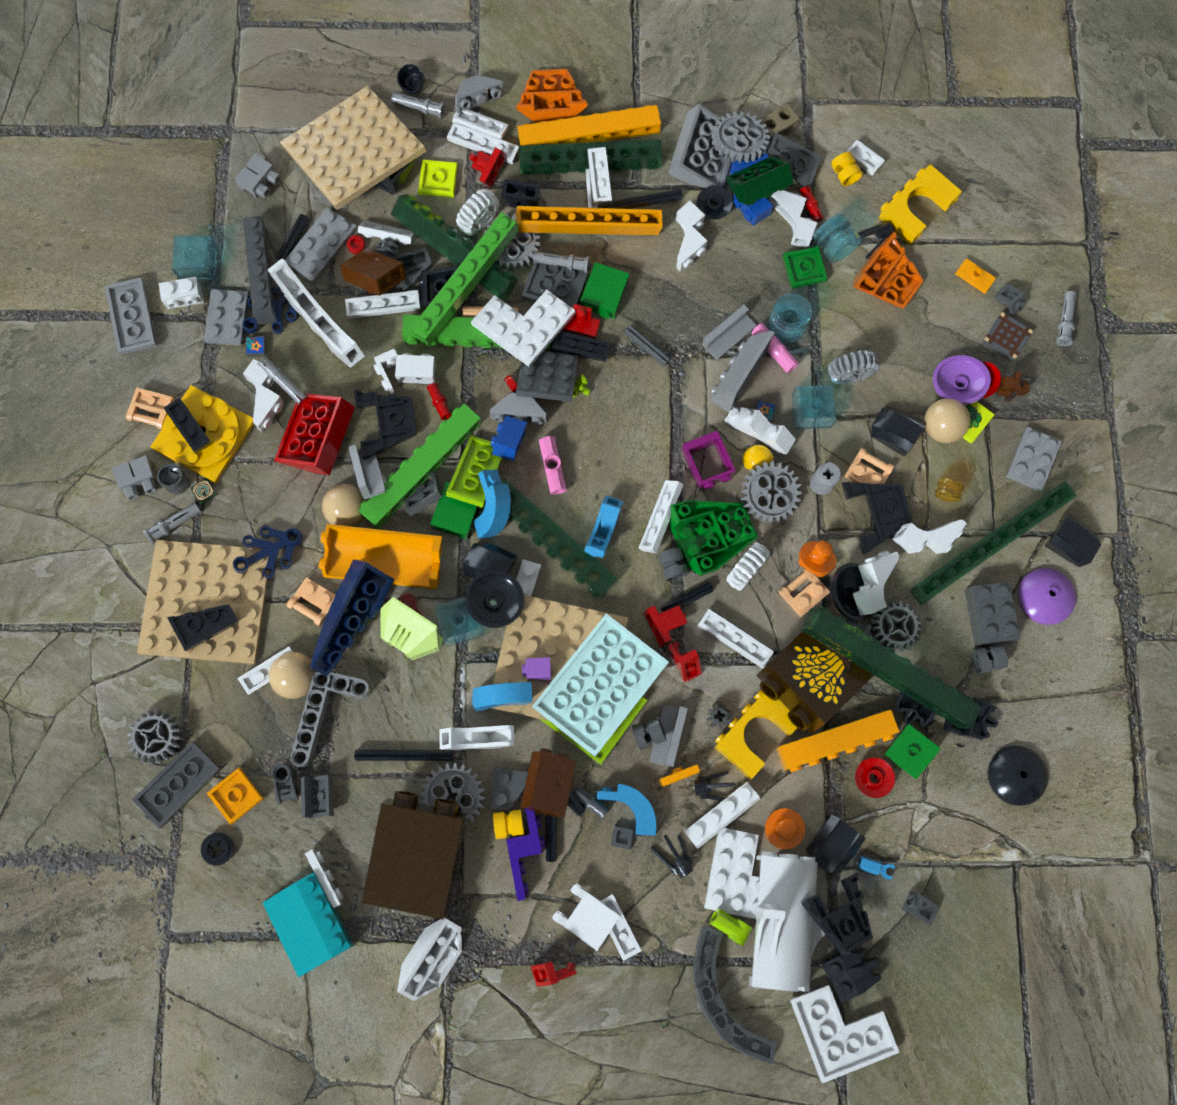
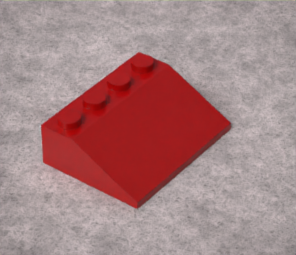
(315, 433)

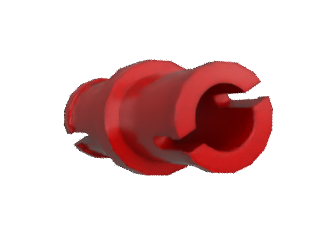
(811, 204)
(439, 401)

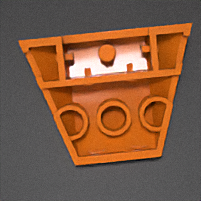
(550, 96)
(889, 274)

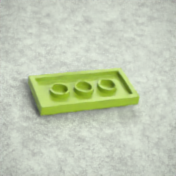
(466, 481)

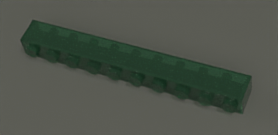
(992, 543)
(890, 667)

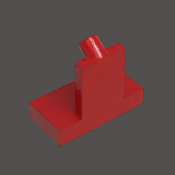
(488, 165)
(583, 323)
(664, 622)
(687, 664)
(545, 974)

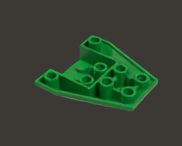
(710, 532)

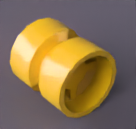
(847, 170)
(508, 824)

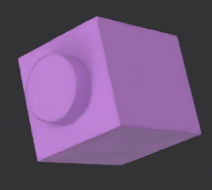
(537, 669)

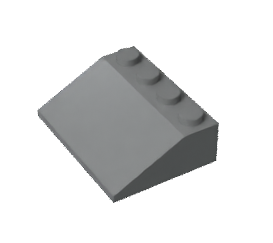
(695, 156)
(741, 370)

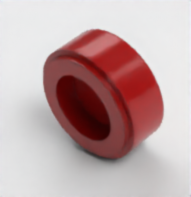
(356, 244)
(510, 383)

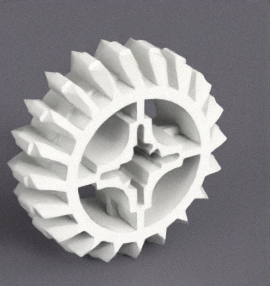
(477, 212)
(748, 566)

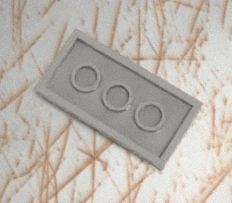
(320, 245)
(130, 316)

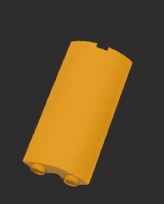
(404, 556)

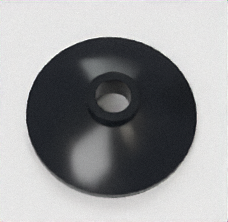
(717, 196)

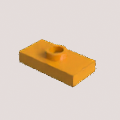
(975, 276)
(679, 774)

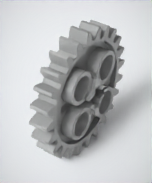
(740, 137)
(515, 246)
(754, 491)
(469, 787)

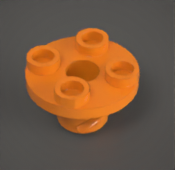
(817, 557)
(784, 828)

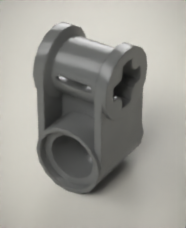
(285, 785)

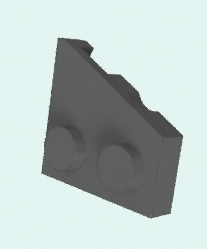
(413, 271)
(424, 495)
(507, 788)

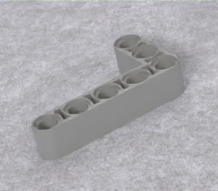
(320, 710)

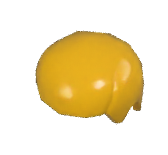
(756, 455)

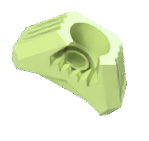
(408, 630)

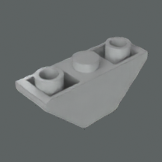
(477, 91)
(519, 408)

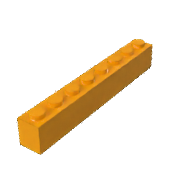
(593, 128)
(588, 220)

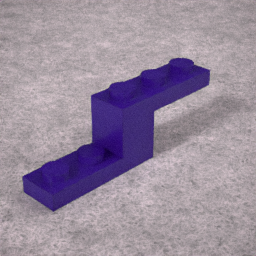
(523, 847)

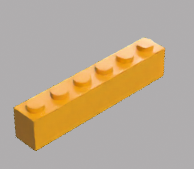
(836, 740)

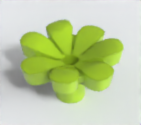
(580, 386)

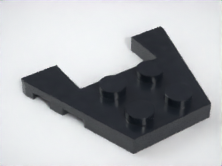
(394, 418)
(887, 509)
(848, 924)

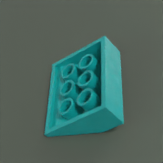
(307, 924)

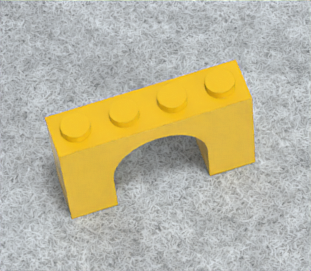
(928, 183)
(733, 745)

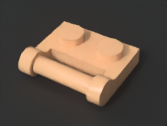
(150, 402)
(863, 474)
(315, 595)
(808, 597)

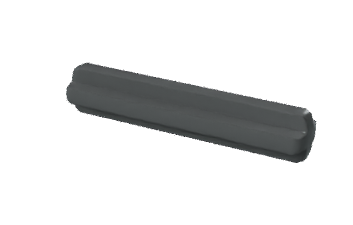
(647, 345)

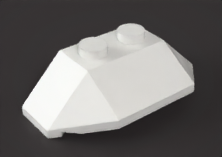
(430, 959)

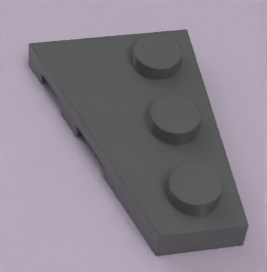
(801, 160)

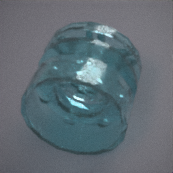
(837, 238)
(790, 317)

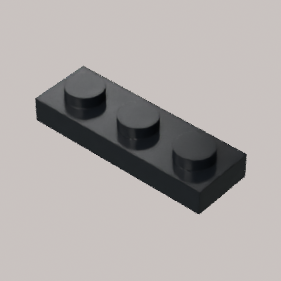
(581, 346)
(187, 425)

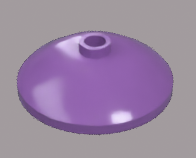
(963, 372)
(1039, 604)

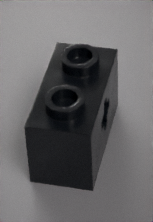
(520, 194)

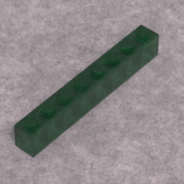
(449, 242)

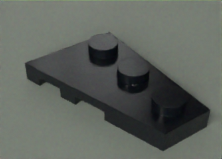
(203, 625)

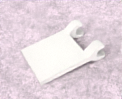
(590, 919)

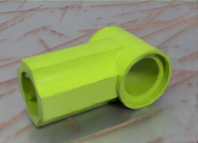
(735, 929)

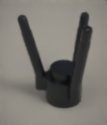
(881, 231)
(703, 786)
(682, 865)

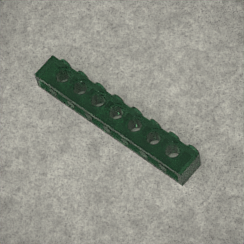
(579, 151)
(564, 541)

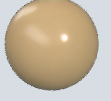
(947, 420)
(342, 505)
(291, 675)

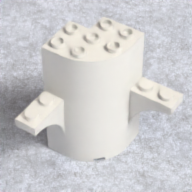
(783, 926)

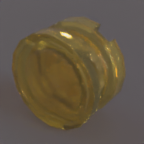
(949, 490)

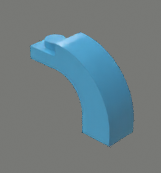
(496, 505)
(604, 527)
(502, 695)
(644, 814)

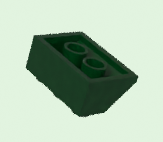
(760, 180)

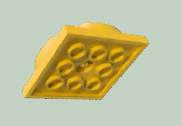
(224, 428)

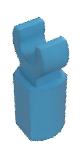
(874, 866)

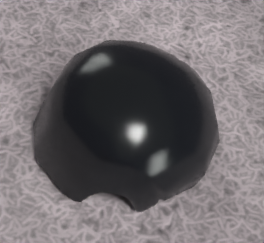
(410, 79)

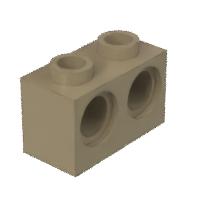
(778, 124)

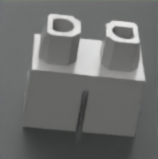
(257, 176)
(135, 476)

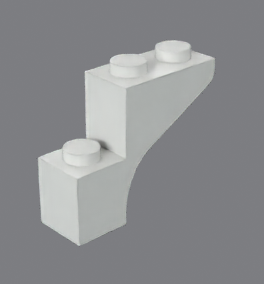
(791, 207)
(693, 244)
(266, 402)
(756, 425)
(938, 539)
(874, 575)
(477, 738)

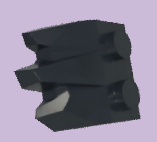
(913, 710)
(981, 723)
(851, 973)

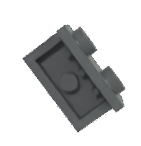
(317, 796)

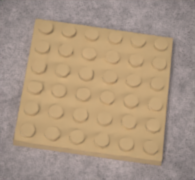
(352, 147)
(197, 578)
(539, 632)

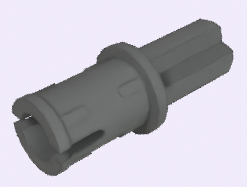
(590, 802)

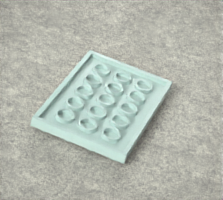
(600, 685)

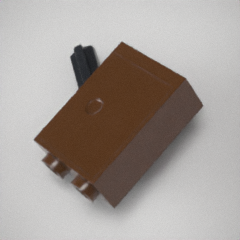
(375, 271)
(550, 785)

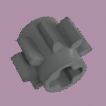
(387, 248)
(716, 721)

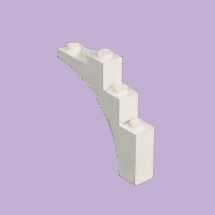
(315, 316)

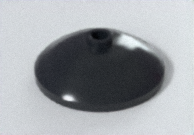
(844, 583)
(498, 587)
(1006, 779)

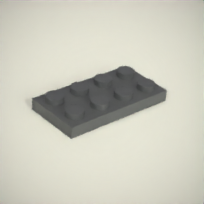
(176, 784)

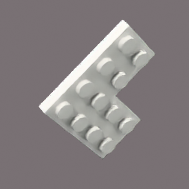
(527, 334)
(731, 878)
(836, 1046)

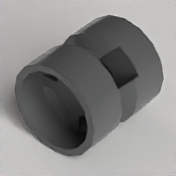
(173, 479)
(673, 565)
(991, 658)
(655, 730)

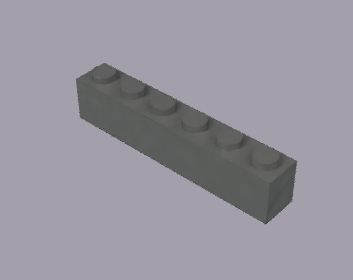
(258, 265)

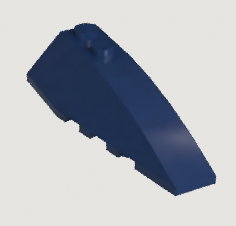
(350, 611)

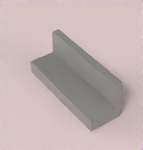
(728, 333)
(367, 474)
(672, 722)

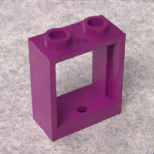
(702, 443)

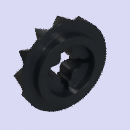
(213, 840)

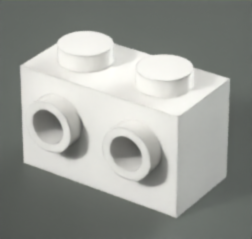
(181, 293)
(415, 368)

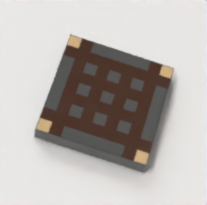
(1007, 336)

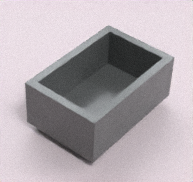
(992, 614)

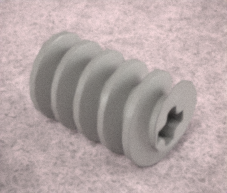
(825, 478)

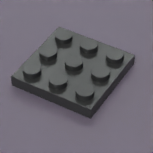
(558, 280)
(549, 377)

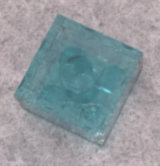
(194, 257)
(813, 407)
(456, 622)

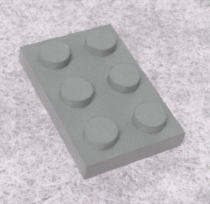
(225, 317)
(1033, 459)

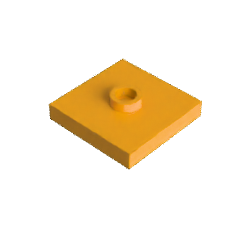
(235, 796)

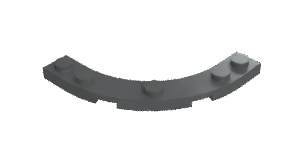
(713, 1006)

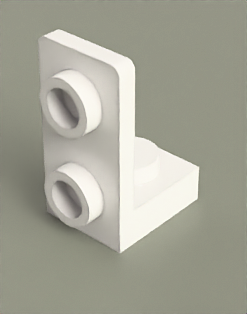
(383, 361)

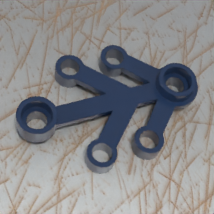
(278, 307)
(270, 549)

